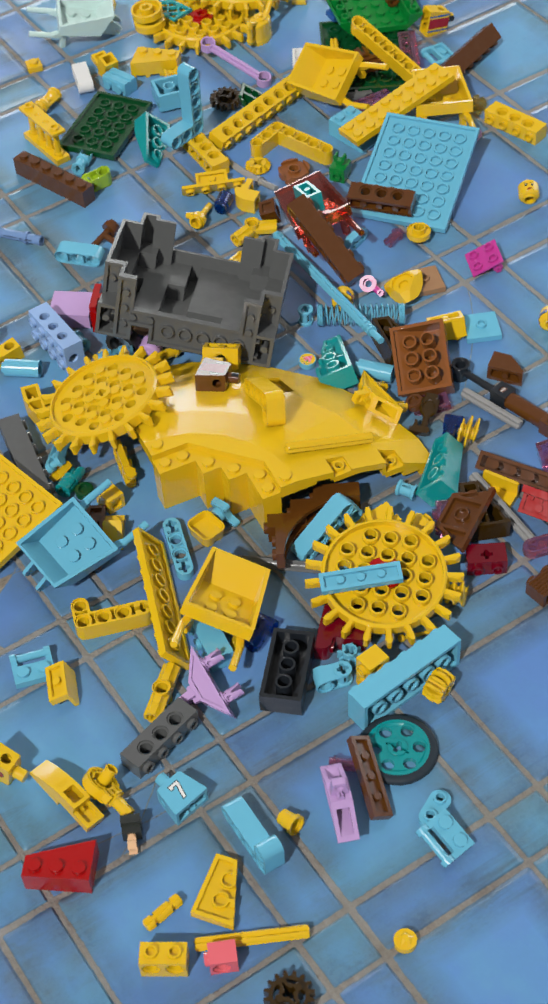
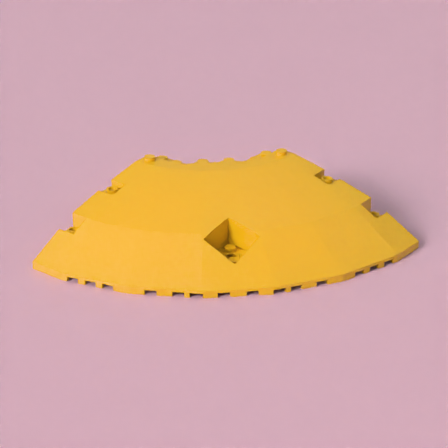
(221, 449)

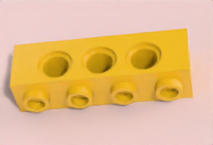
(515, 123)
(206, 154)

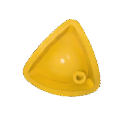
(405, 286)

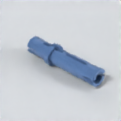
(25, 237)

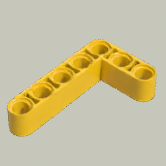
(292, 139)

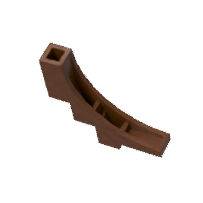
(286, 527)

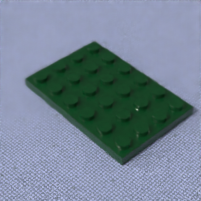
(104, 125)

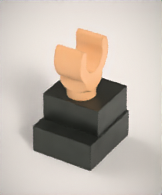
(131, 831)

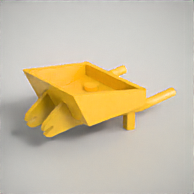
(328, 72)
(450, 100)
(225, 597)

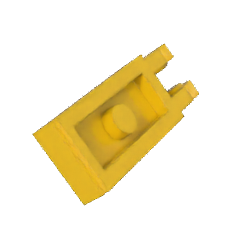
(125, 465)

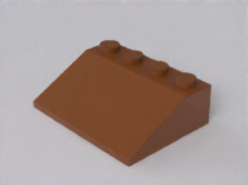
(422, 358)

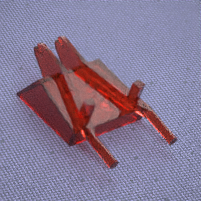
(335, 205)

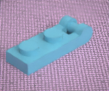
(56, 458)

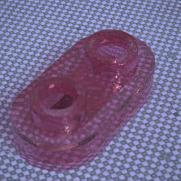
(538, 545)

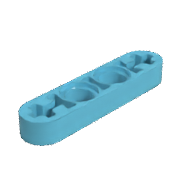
(175, 549)

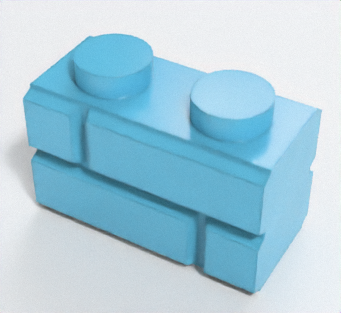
(119, 82)

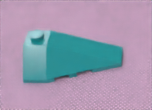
(148, 135)
(335, 365)

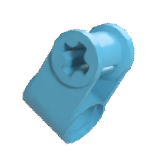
(331, 676)

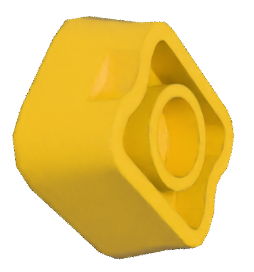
(206, 528)

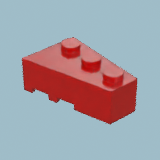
(62, 868)

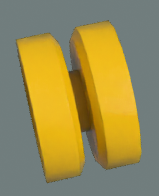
(148, 16)

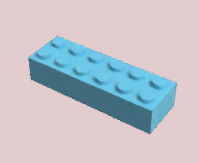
(403, 677)

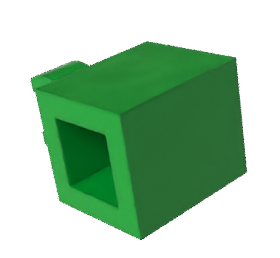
(340, 168)

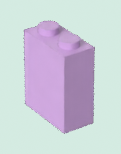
(73, 308)

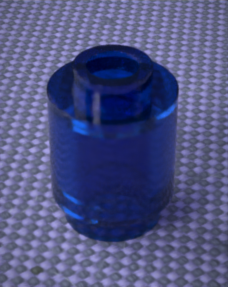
(223, 202)

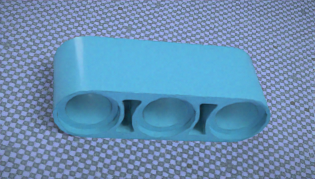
(79, 253)

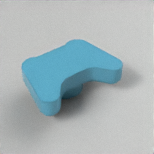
(222, 511)

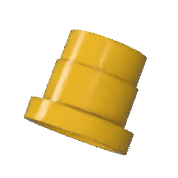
(290, 821)

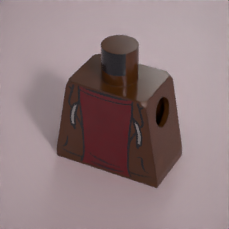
(215, 376)

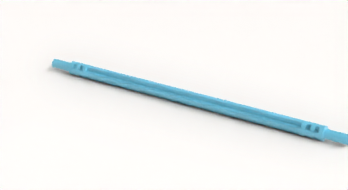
(334, 293)

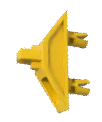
(377, 400)

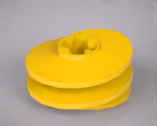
(468, 431)

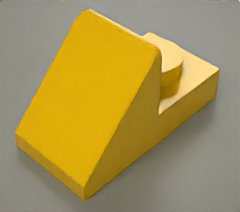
(114, 527)

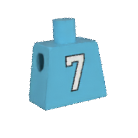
(180, 795)

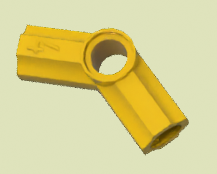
(253, 228)

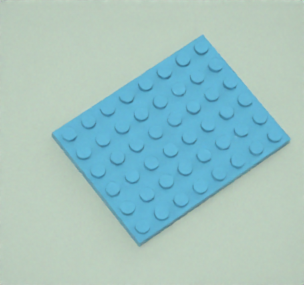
(422, 158)

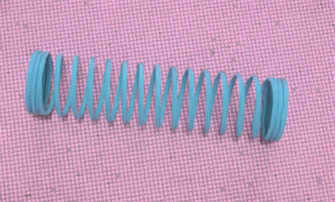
(320, 321)

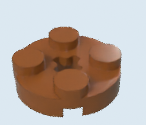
(301, 170)

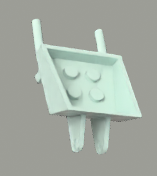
(79, 19)

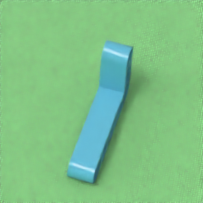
(191, 109)

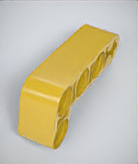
(269, 397)
(110, 619)

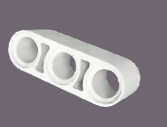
(82, 77)

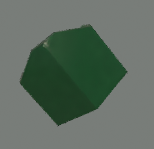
(248, 94)

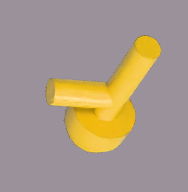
(198, 219)

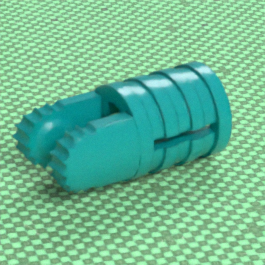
(69, 481)

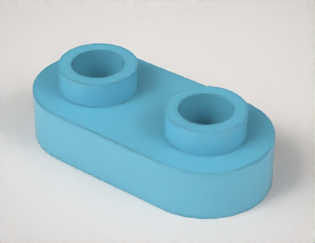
(433, 806)

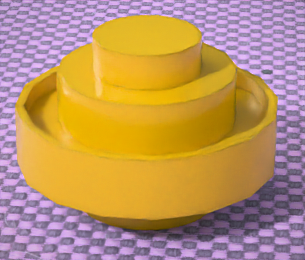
(418, 232)

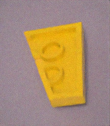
(218, 893)

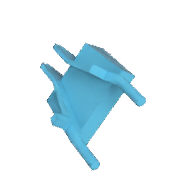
(70, 543)

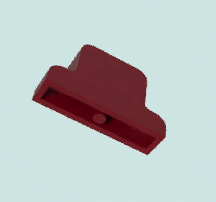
(329, 636)

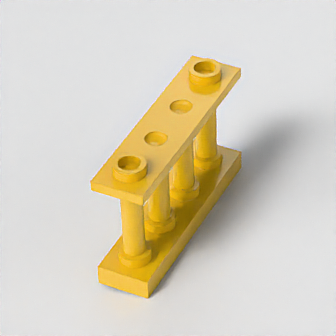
(41, 140)

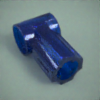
(452, 424)
(263, 630)

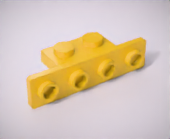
(211, 181)

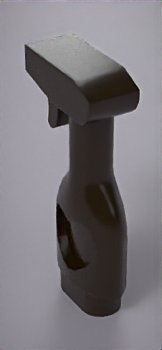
(428, 409)

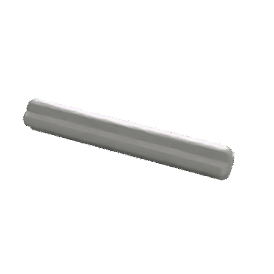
(491, 408)

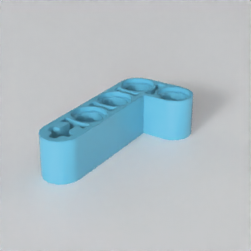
(331, 514)
(264, 849)

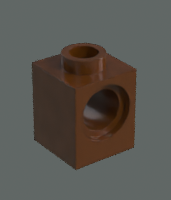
(269, 210)

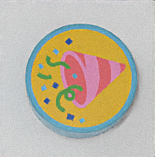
(307, 361)

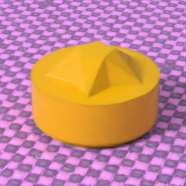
(405, 941)

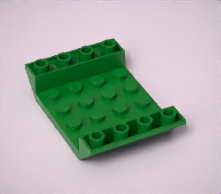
(376, 13)

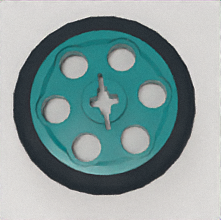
(421, 736)

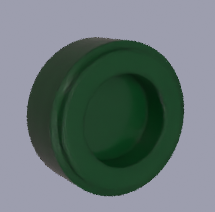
(83, 489)

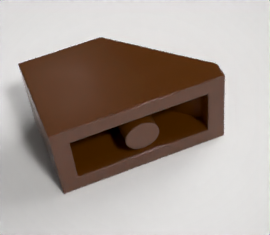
(505, 368)

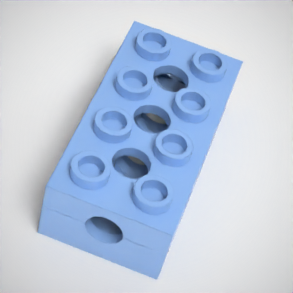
(56, 337)

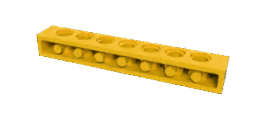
(253, 115)

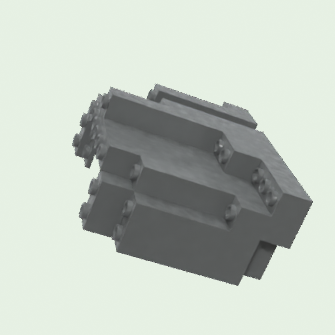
(192, 295)

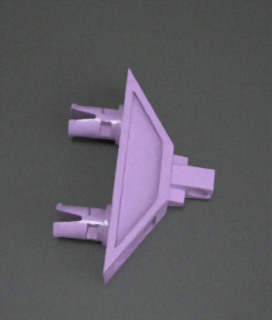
(203, 687)
(340, 802)

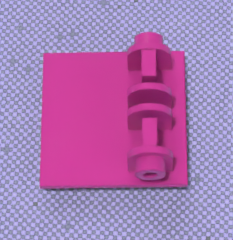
(485, 258)

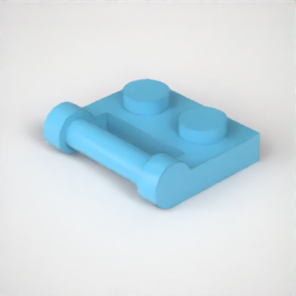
(439, 50)
(30, 673)
(449, 833)

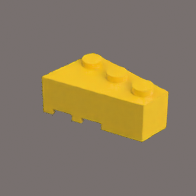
(154, 60)

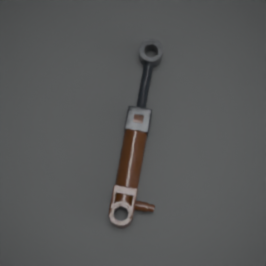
(503, 396)

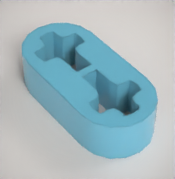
(354, 240)

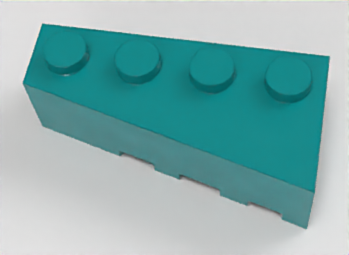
(441, 470)

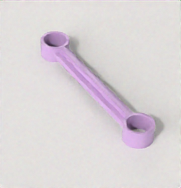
(236, 62)

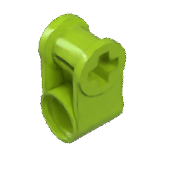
(99, 178)

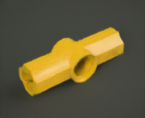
(165, 683)

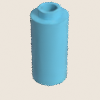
(22, 368)
(376, 370)

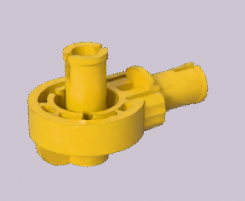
(110, 796)

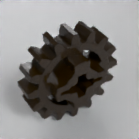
(225, 99)
(292, 986)

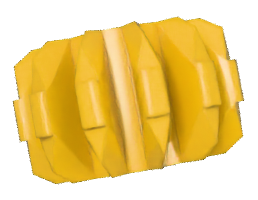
(438, 685)

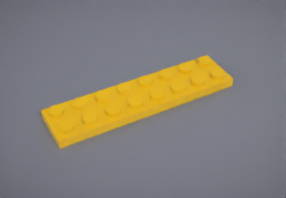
(399, 101)
(161, 597)

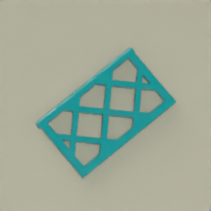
(180, 14)

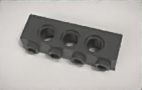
(162, 727)

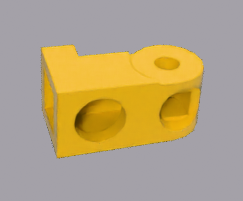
(10, 350)

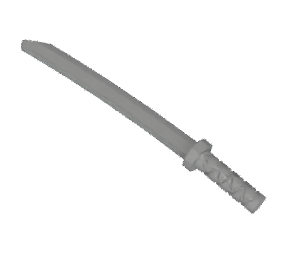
(259, 180)

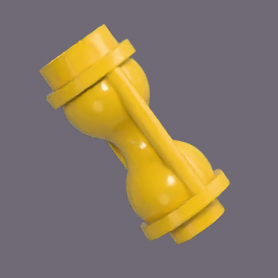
(52, 96)

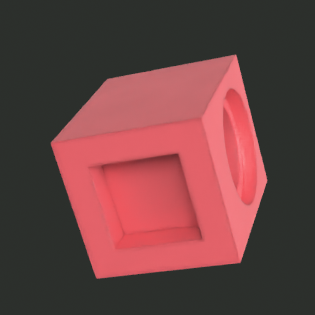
(221, 957)

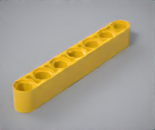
(383, 48)

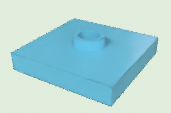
(482, 327)

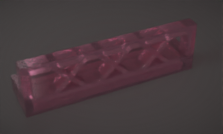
(412, 42)

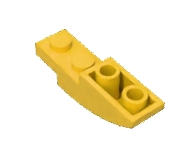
(68, 793)

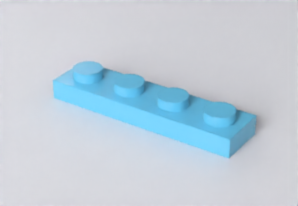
(360, 577)

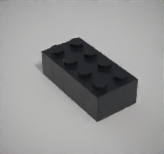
(287, 671)

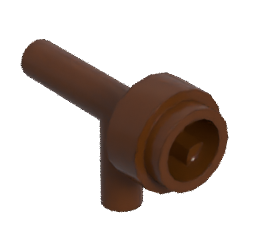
(110, 230)

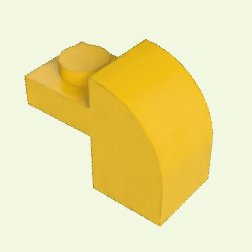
(104, 61)
(247, 197)

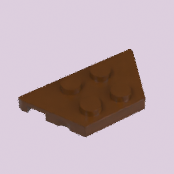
(464, 515)

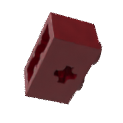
(486, 559)

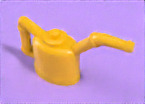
(259, 27)

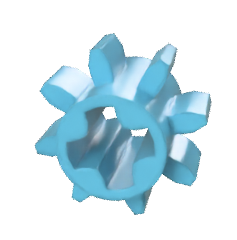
(349, 653)

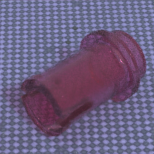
(397, 234)
(347, 763)

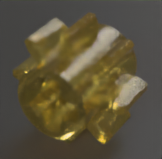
(479, 104)

